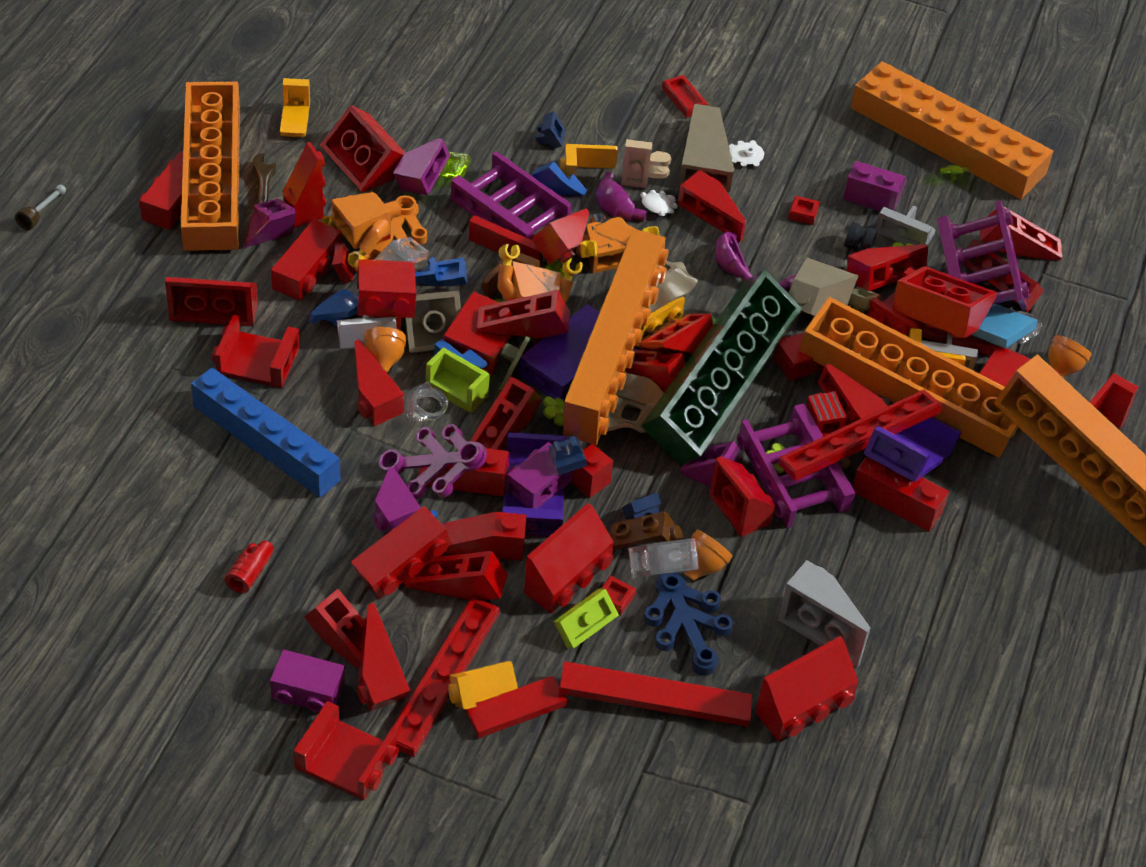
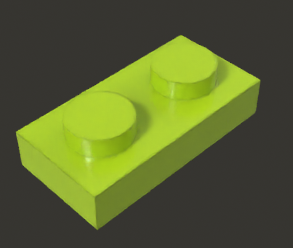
(586, 618)

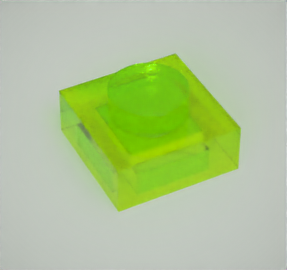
(456, 165)

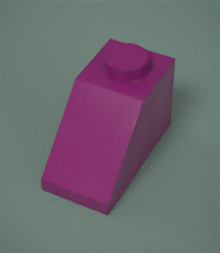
(421, 167)
(393, 503)

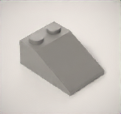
(823, 611)

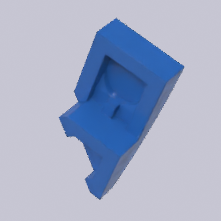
(443, 273)
(338, 306)

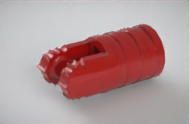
(248, 566)

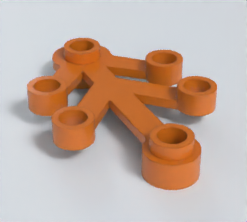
(409, 210)

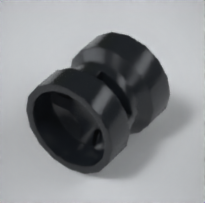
(855, 235)

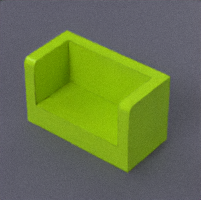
(458, 379)

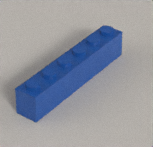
(266, 432)

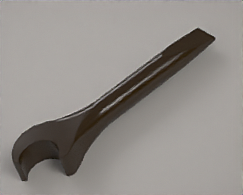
(264, 174)

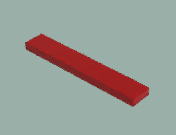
(856, 435)
(452, 658)
(655, 694)

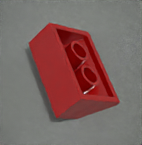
(362, 149)
(211, 300)
(943, 301)
(568, 560)
(807, 690)

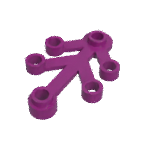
(469, 457)

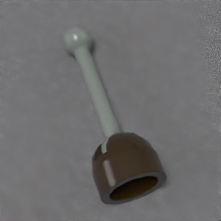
(29, 216)

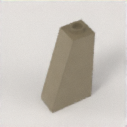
(707, 147)

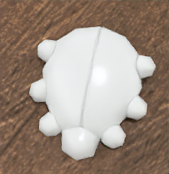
(746, 153)
(659, 202)

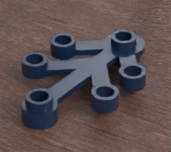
(687, 617)

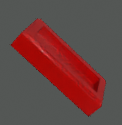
(683, 94)

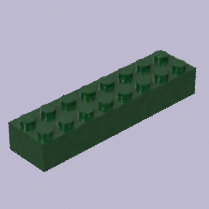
(721, 368)

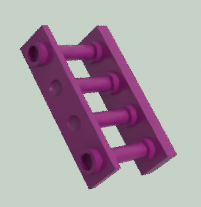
(476, 203)
(956, 256)
(804, 427)

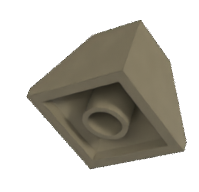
(819, 281)
(432, 319)

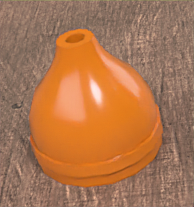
(385, 345)
(1067, 355)
(711, 556)

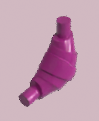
(616, 201)
(730, 257)

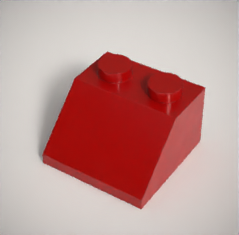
(740, 497)

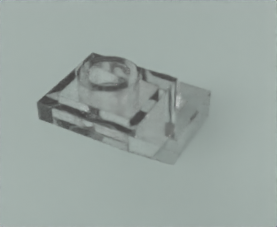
(404, 250)
(663, 558)

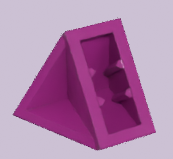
(270, 221)
(702, 468)

